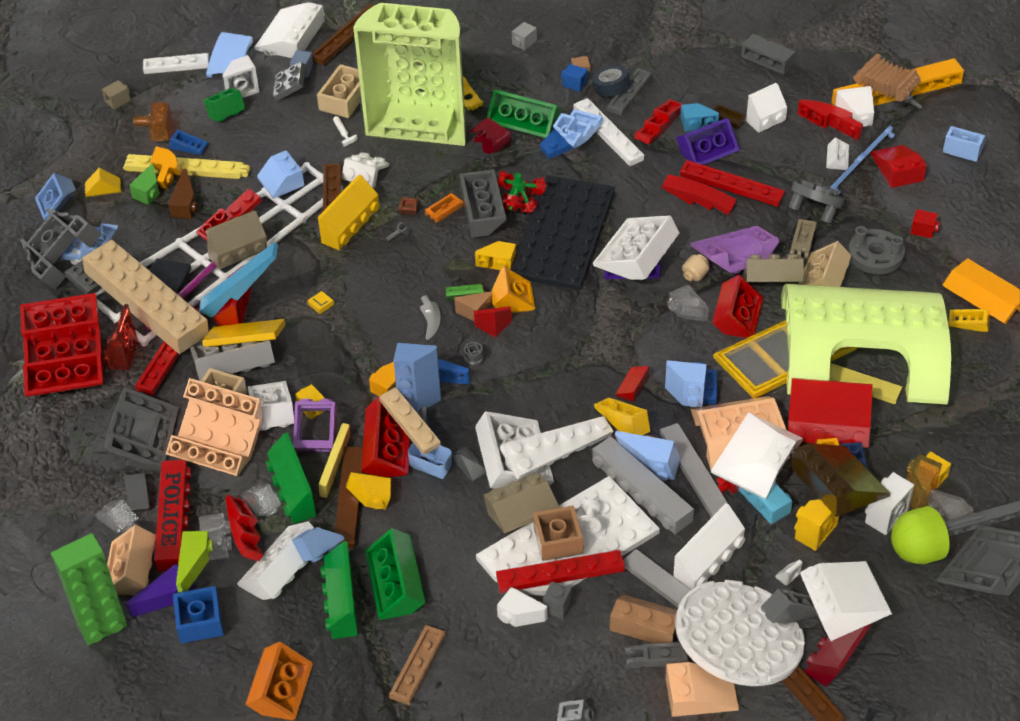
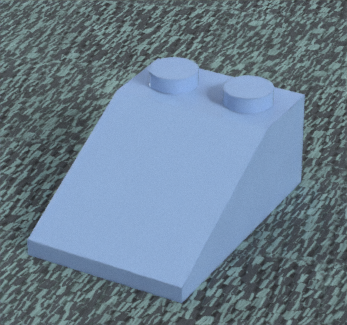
(654, 453)

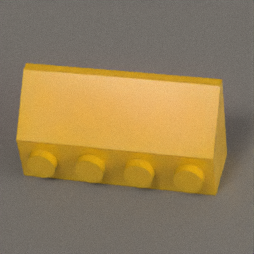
(348, 213)

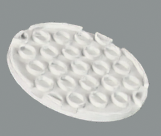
(732, 638)

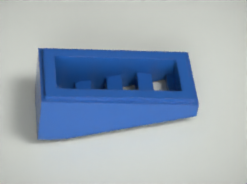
(180, 140)
(451, 373)

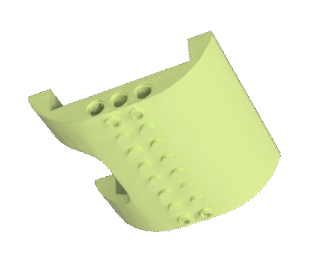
(837, 317)

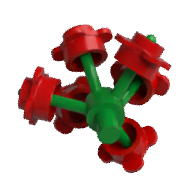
(523, 189)

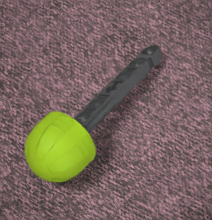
(924, 537)

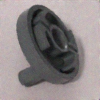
(819, 193)
(876, 240)

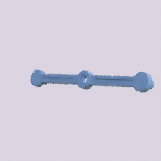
(887, 132)

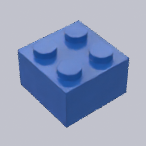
(197, 614)

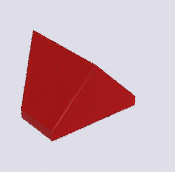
(493, 320)

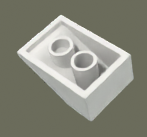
(276, 404)

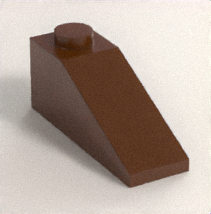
(183, 201)

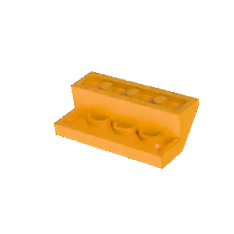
(984, 290)

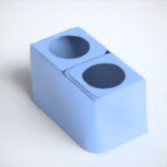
(440, 453)

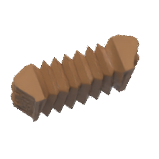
(887, 79)

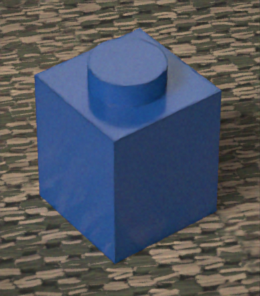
(574, 77)

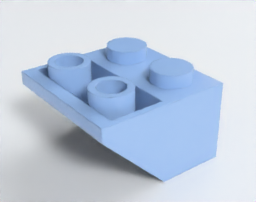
(964, 143)

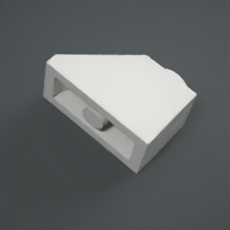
(520, 609)

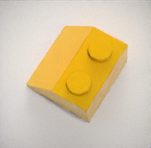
(814, 524)

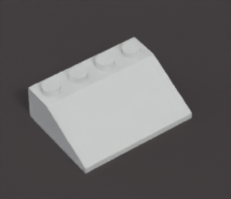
(292, 29)
(637, 246)
(497, 429)
(844, 596)

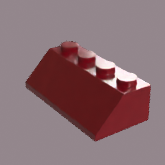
(833, 655)

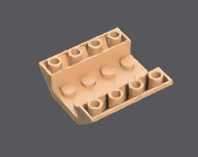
(722, 421)
(217, 428)

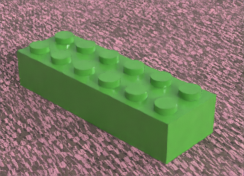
(89, 588)

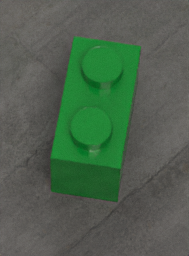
(224, 104)

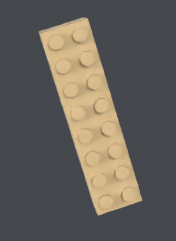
(147, 296)

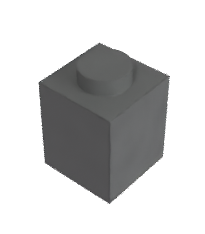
(557, 600)

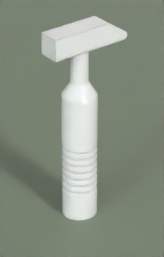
(343, 131)

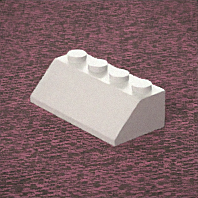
(709, 548)
(276, 565)

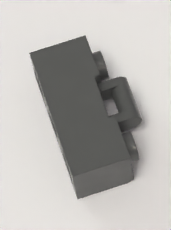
(768, 54)

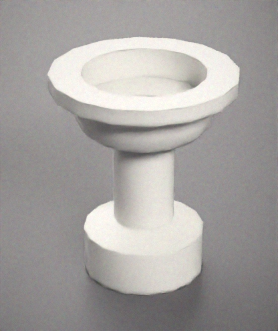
(589, 523)

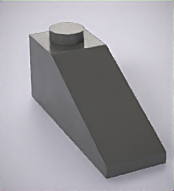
(788, 607)

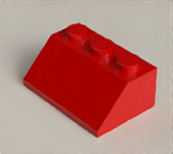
(737, 308)
(233, 310)

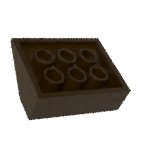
(836, 477)

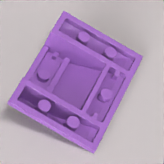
(732, 248)

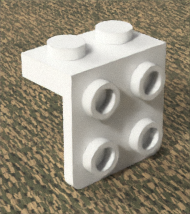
(363, 165)

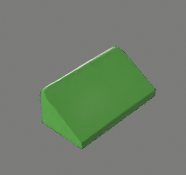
(457, 291)

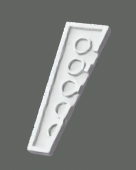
(542, 449)

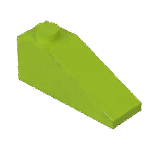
(193, 557)

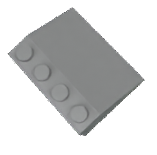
(231, 357)

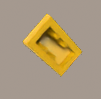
(102, 183)

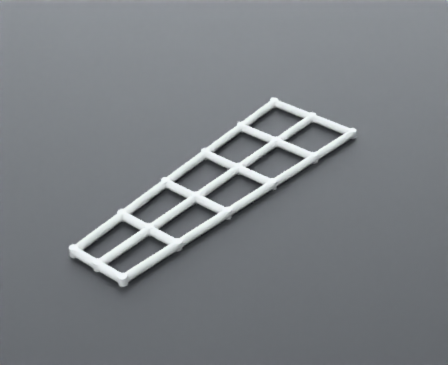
(204, 259)

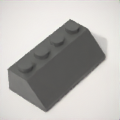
(482, 202)

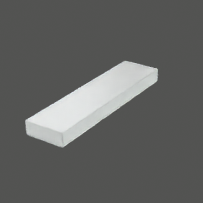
(175, 63)

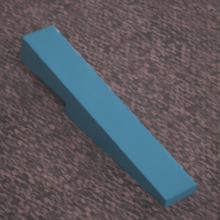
(238, 282)

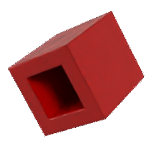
(925, 223)

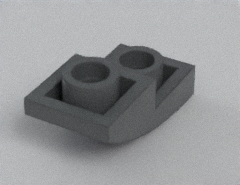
(136, 492)

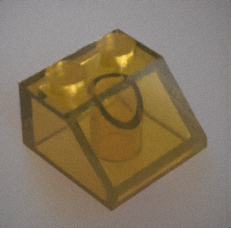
(924, 475)

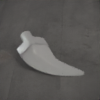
(432, 314)

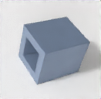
(305, 57)

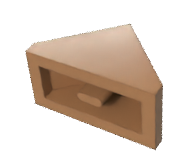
(467, 304)

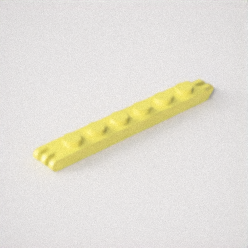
(194, 167)

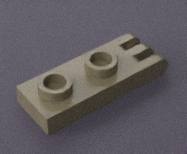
(803, 237)

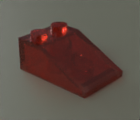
(121, 343)

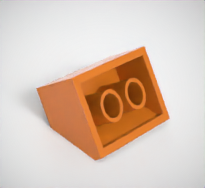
(279, 682)

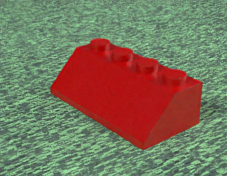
(384, 443)

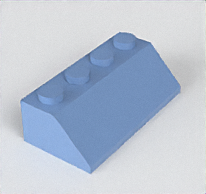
(417, 374)

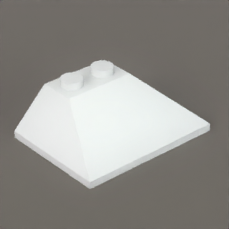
(756, 455)

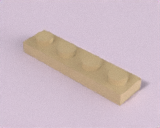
(409, 421)

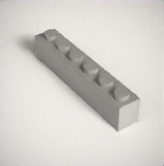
(642, 485)

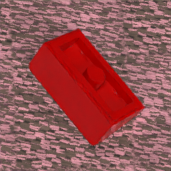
(633, 382)

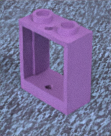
(314, 445)

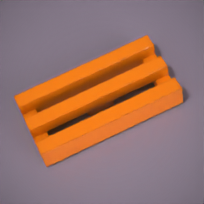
(445, 209)

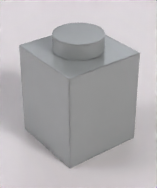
(524, 36)

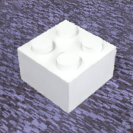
(885, 512)

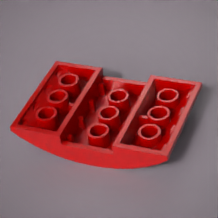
(61, 345)

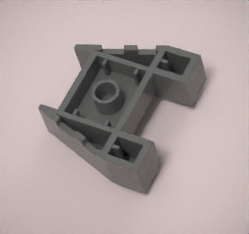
(52, 240)

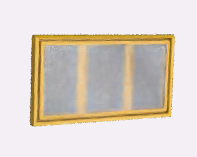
(762, 360)

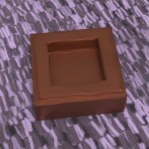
(408, 205)

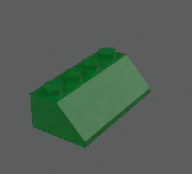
(523, 113)
(290, 480)
(394, 575)
(339, 593)

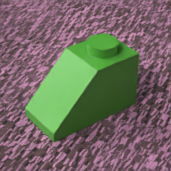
(145, 186)

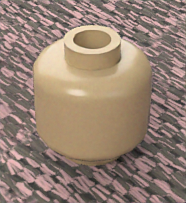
(695, 268)

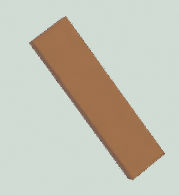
(417, 665)

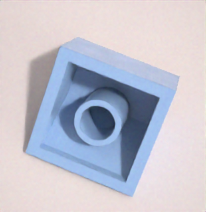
(281, 175)
(686, 382)

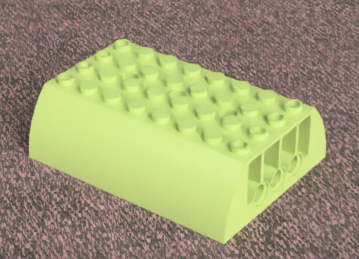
(387, 49)

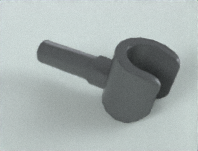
(910, 99)
(401, 228)

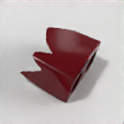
(493, 136)

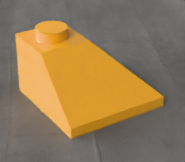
(512, 291)

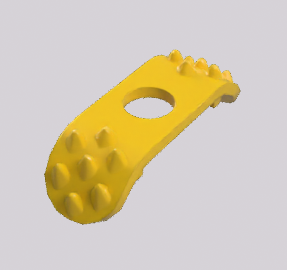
(475, 101)

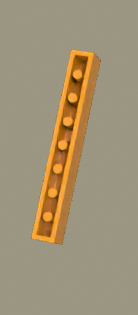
(932, 78)

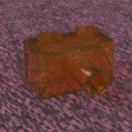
(158, 121)

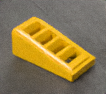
(980, 321)

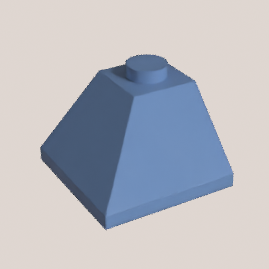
(54, 194)

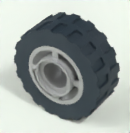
(611, 80)

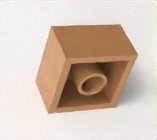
(557, 533)

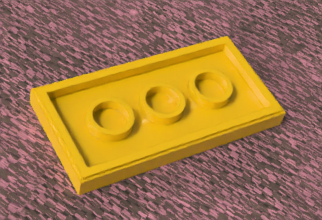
(244, 333)

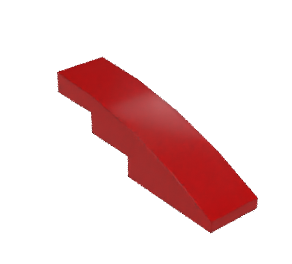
(659, 122)
(700, 193)
(242, 527)

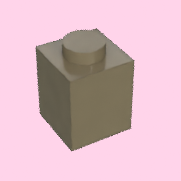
(116, 94)

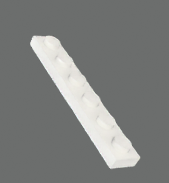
(612, 135)

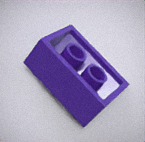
(708, 142)

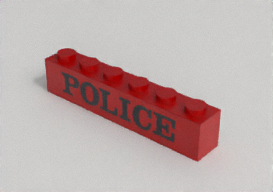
(172, 512)

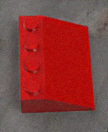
(830, 410)

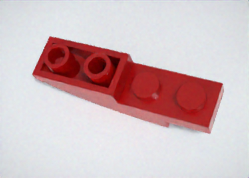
(830, 115)
(240, 207)

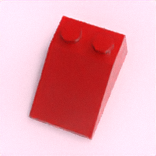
(900, 165)

